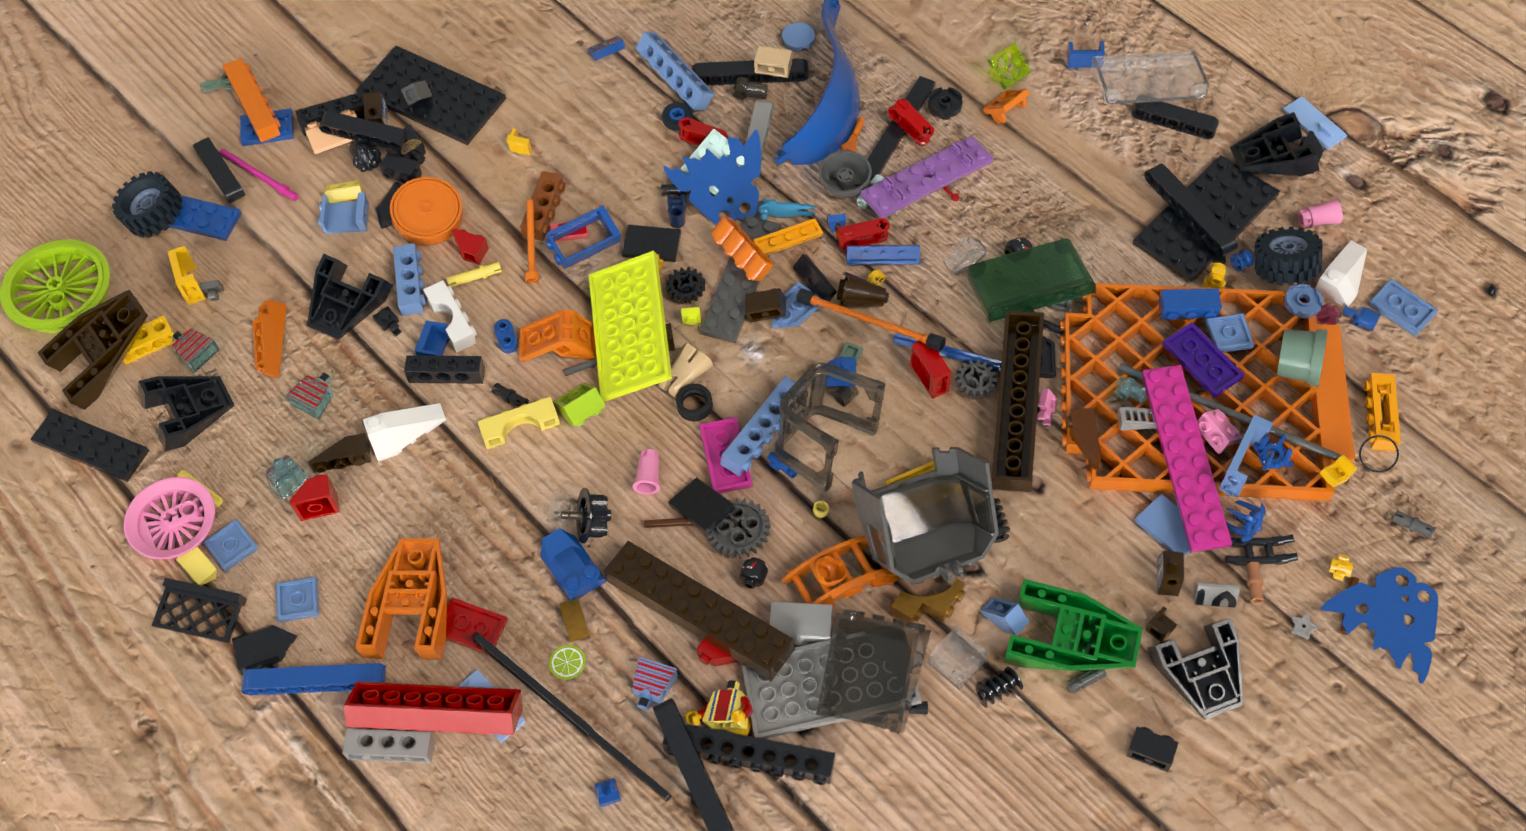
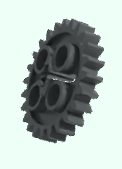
(750, 516)

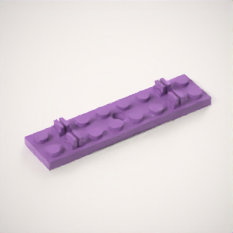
(911, 184)

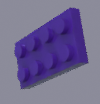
(1202, 360)

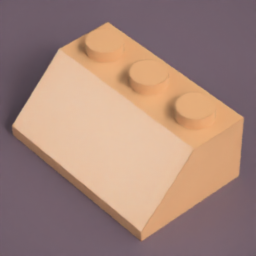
(322, 141)

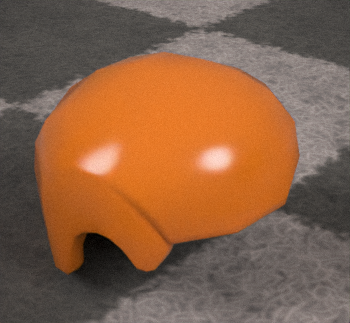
(830, 570)

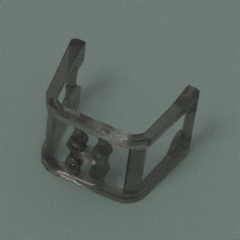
(795, 414)

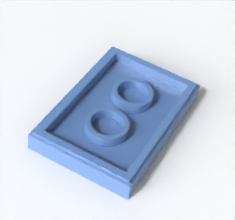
(1403, 307)
(1164, 524)

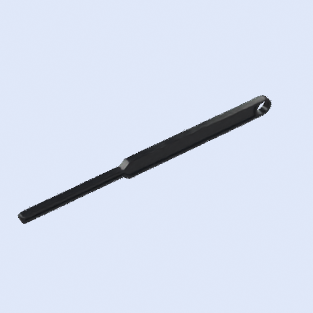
(566, 712)

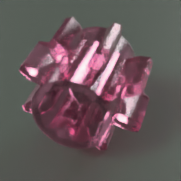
(1329, 314)

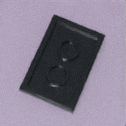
(647, 238)
(702, 505)

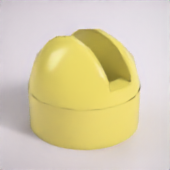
(820, 509)

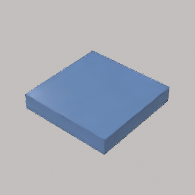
(1230, 333)
(230, 545)
(297, 599)

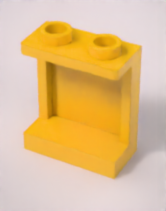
(187, 284)

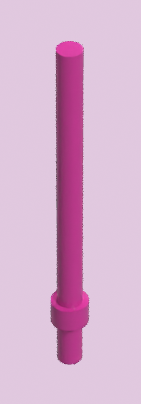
(281, 188)

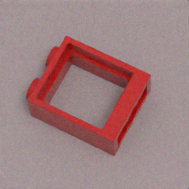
(930, 369)

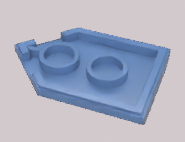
(795, 312)

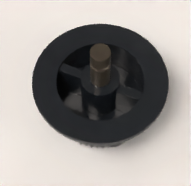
(590, 515)

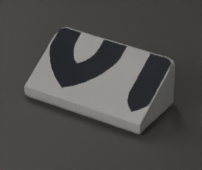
(1216, 595)

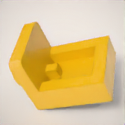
(518, 144)
(1339, 471)

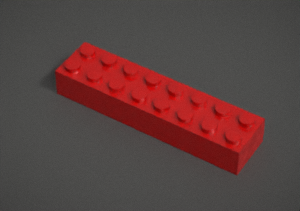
(433, 708)

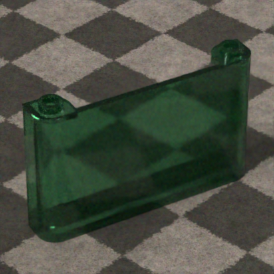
(1030, 279)

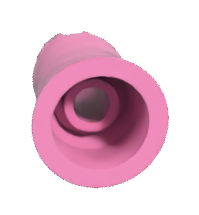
(1321, 214)
(647, 473)

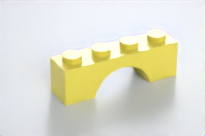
(539, 413)

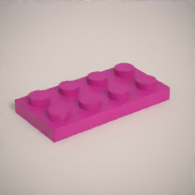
(716, 439)

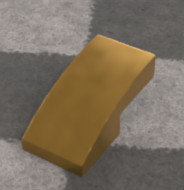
(574, 620)

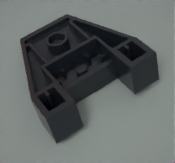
(1270, 153)
(339, 306)
(190, 402)
(1208, 677)

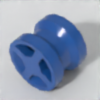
(1241, 260)

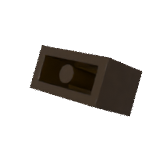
(765, 305)

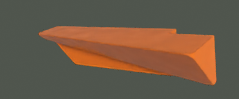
(268, 337)

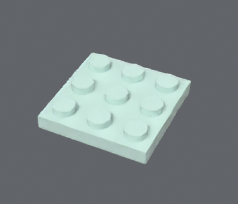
(718, 146)

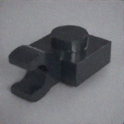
(387, 320)

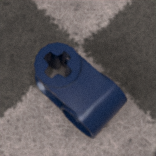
(676, 210)

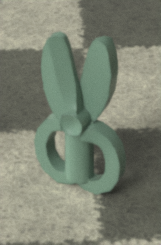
(222, 82)

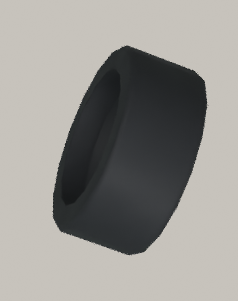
(694, 415)

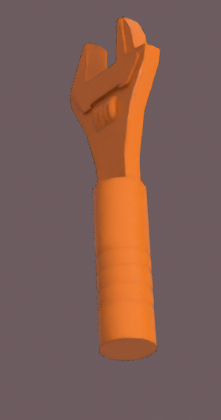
(850, 145)

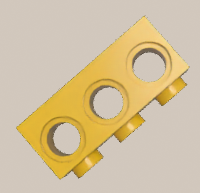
(151, 338)

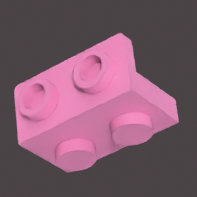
(1218, 430)

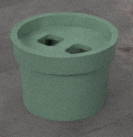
(1302, 355)

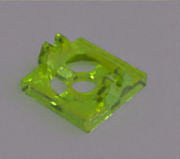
(1018, 61)

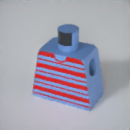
(652, 682)

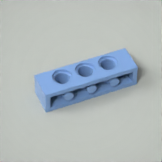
(408, 279)

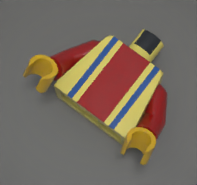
(725, 710)

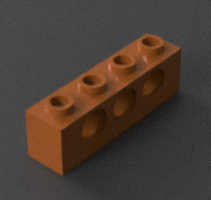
(545, 199)

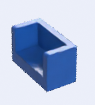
(1083, 58)
(432, 339)

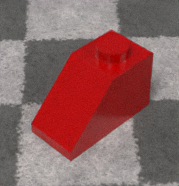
(710, 654)

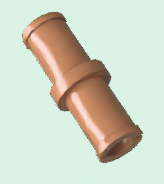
(1255, 582)

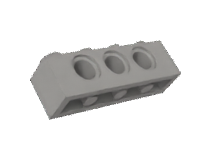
(419, 753)

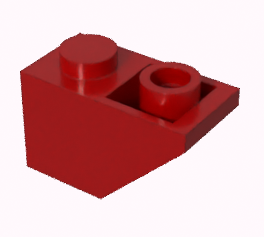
(471, 246)

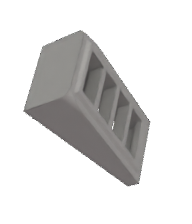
(1124, 424)

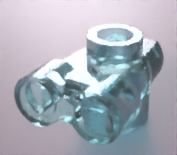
(1129, 387)

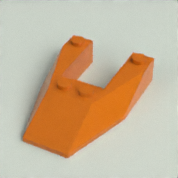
(407, 585)

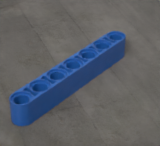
(310, 678)

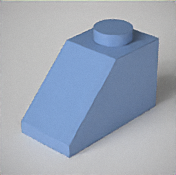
(1005, 615)

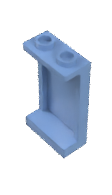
(1234, 480)

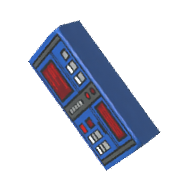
(606, 48)

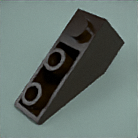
(346, 452)

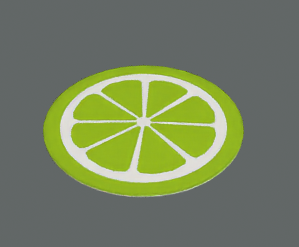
(567, 662)

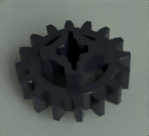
(685, 285)

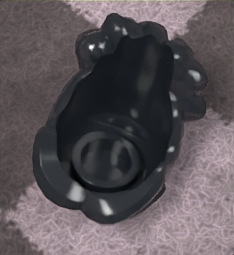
(365, 156)

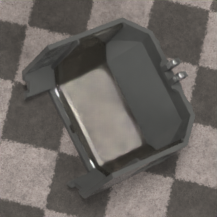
(932, 519)

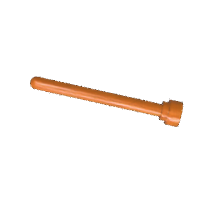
(531, 274)

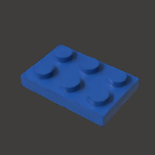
(249, 137)

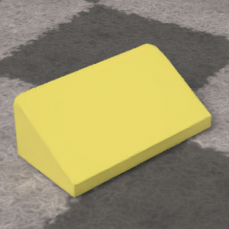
(343, 191)
(197, 566)

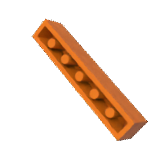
(251, 99)

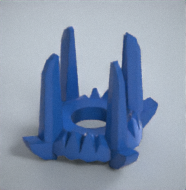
(1268, 461)
(1252, 522)

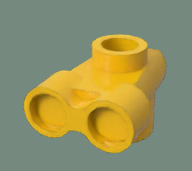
(1216, 277)

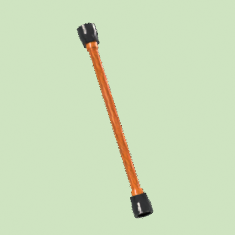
(932, 340)

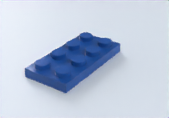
(206, 218)

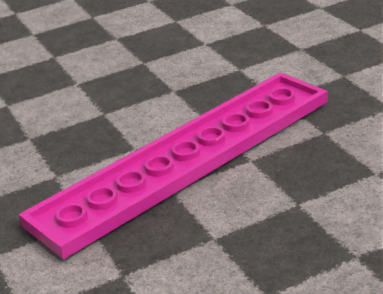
(1186, 459)

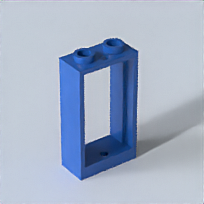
(576, 224)

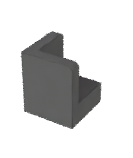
(416, 92)

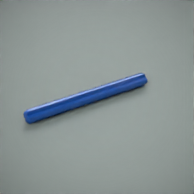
(952, 353)

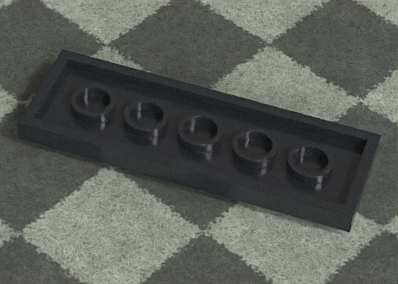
(90, 445)

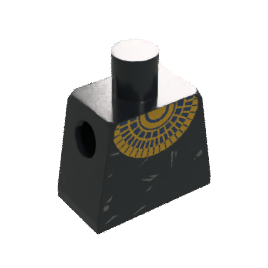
(412, 148)

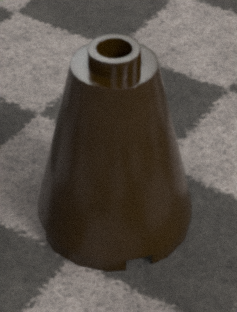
(860, 293)

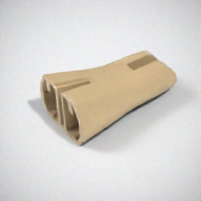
(686, 369)

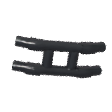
(1268, 544)

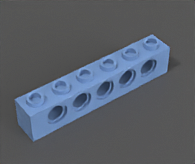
(675, 71)
(738, 462)

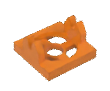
(1009, 99)

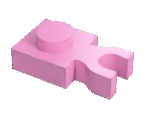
(1047, 403)

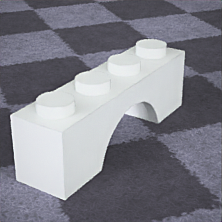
(441, 300)

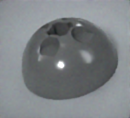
(845, 173)

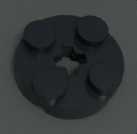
(943, 110)

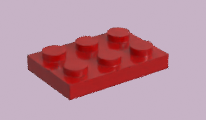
(466, 619)

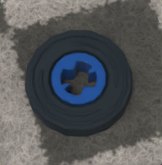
(671, 111)

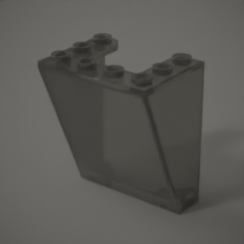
(872, 669)

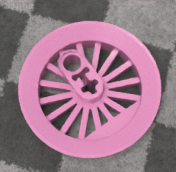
(145, 535)

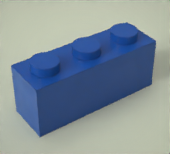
(1189, 303)

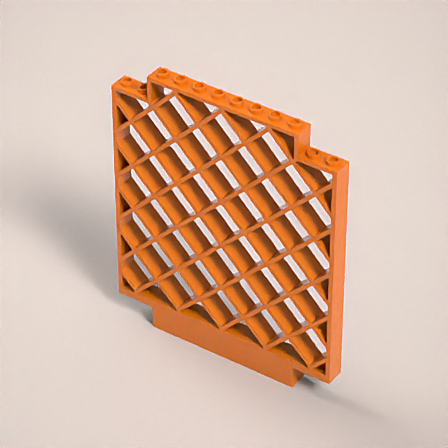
(1328, 400)

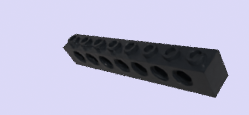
(761, 747)

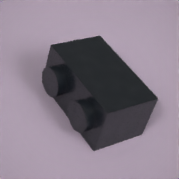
(1152, 748)

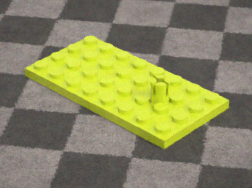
(629, 326)

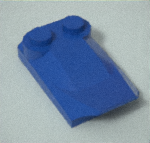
(570, 564)

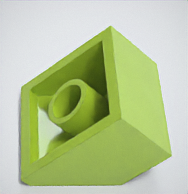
(580, 404)

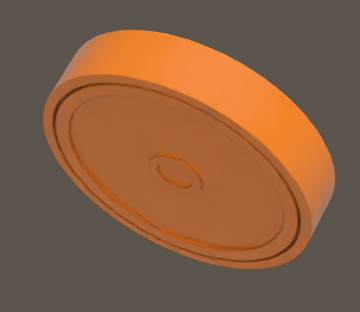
(426, 210)

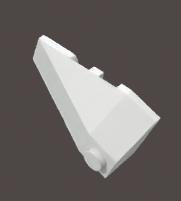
(1343, 275)
(396, 429)

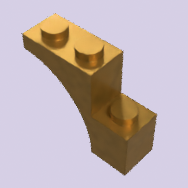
(938, 606)

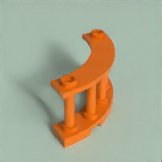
(851, 585)

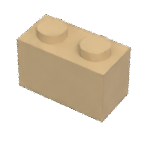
(773, 61)

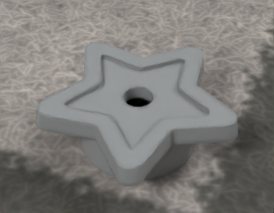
(1299, 630)

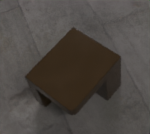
(1161, 626)

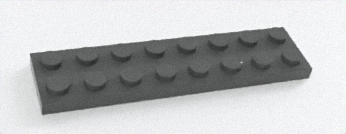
(727, 308)

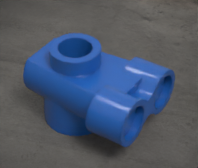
(778, 465)

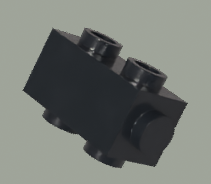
(400, 168)

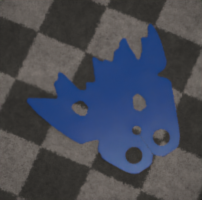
(725, 176)
(1387, 616)

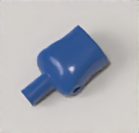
(1363, 317)

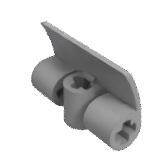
(802, 621)

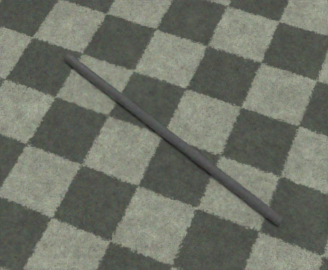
(1244, 418)

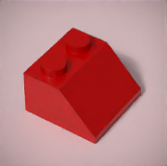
(315, 498)

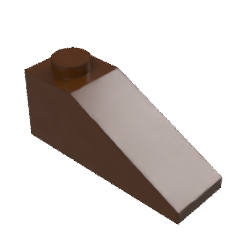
(1084, 433)

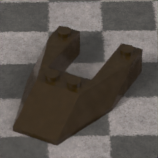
(104, 339)

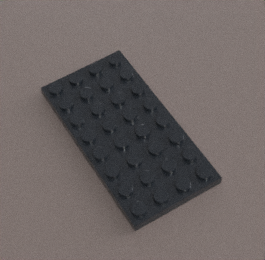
(457, 103)
(1229, 195)

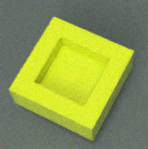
(691, 315)

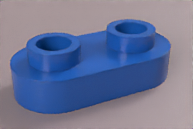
(506, 334)

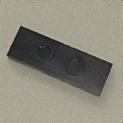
(814, 278)

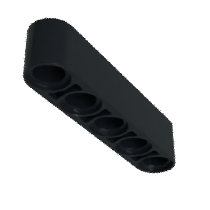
(1176, 118)
(362, 130)
(219, 170)

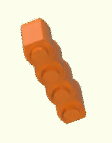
(742, 249)

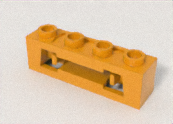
(1377, 387)

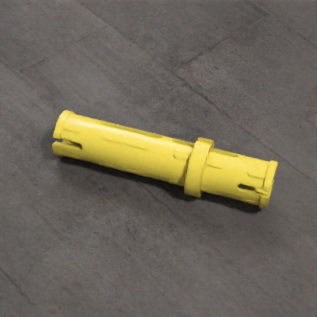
(474, 274)

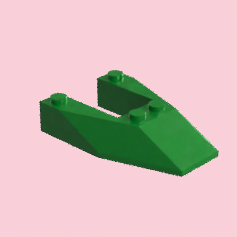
(1084, 636)

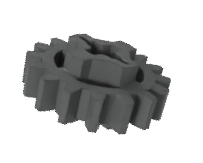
(974, 381)

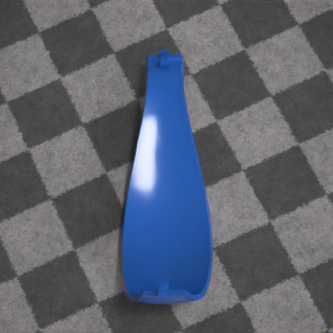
(836, 111)

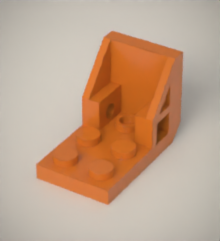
(560, 332)

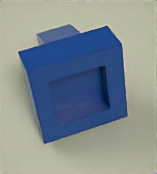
(834, 219)
(607, 792)

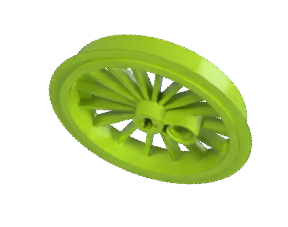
(56, 287)

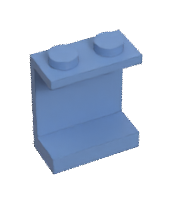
(344, 216)

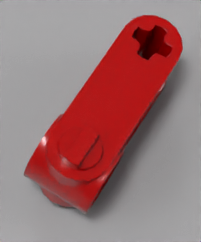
(911, 121)
(696, 131)
(863, 233)

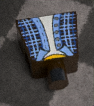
(376, 101)
(1170, 567)

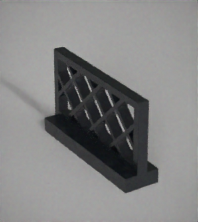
(198, 593)

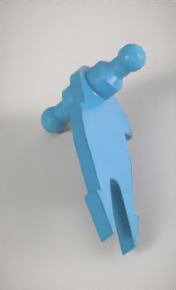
(783, 209)

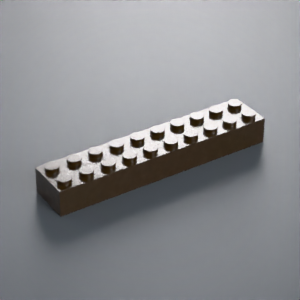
(1018, 401)
(700, 610)

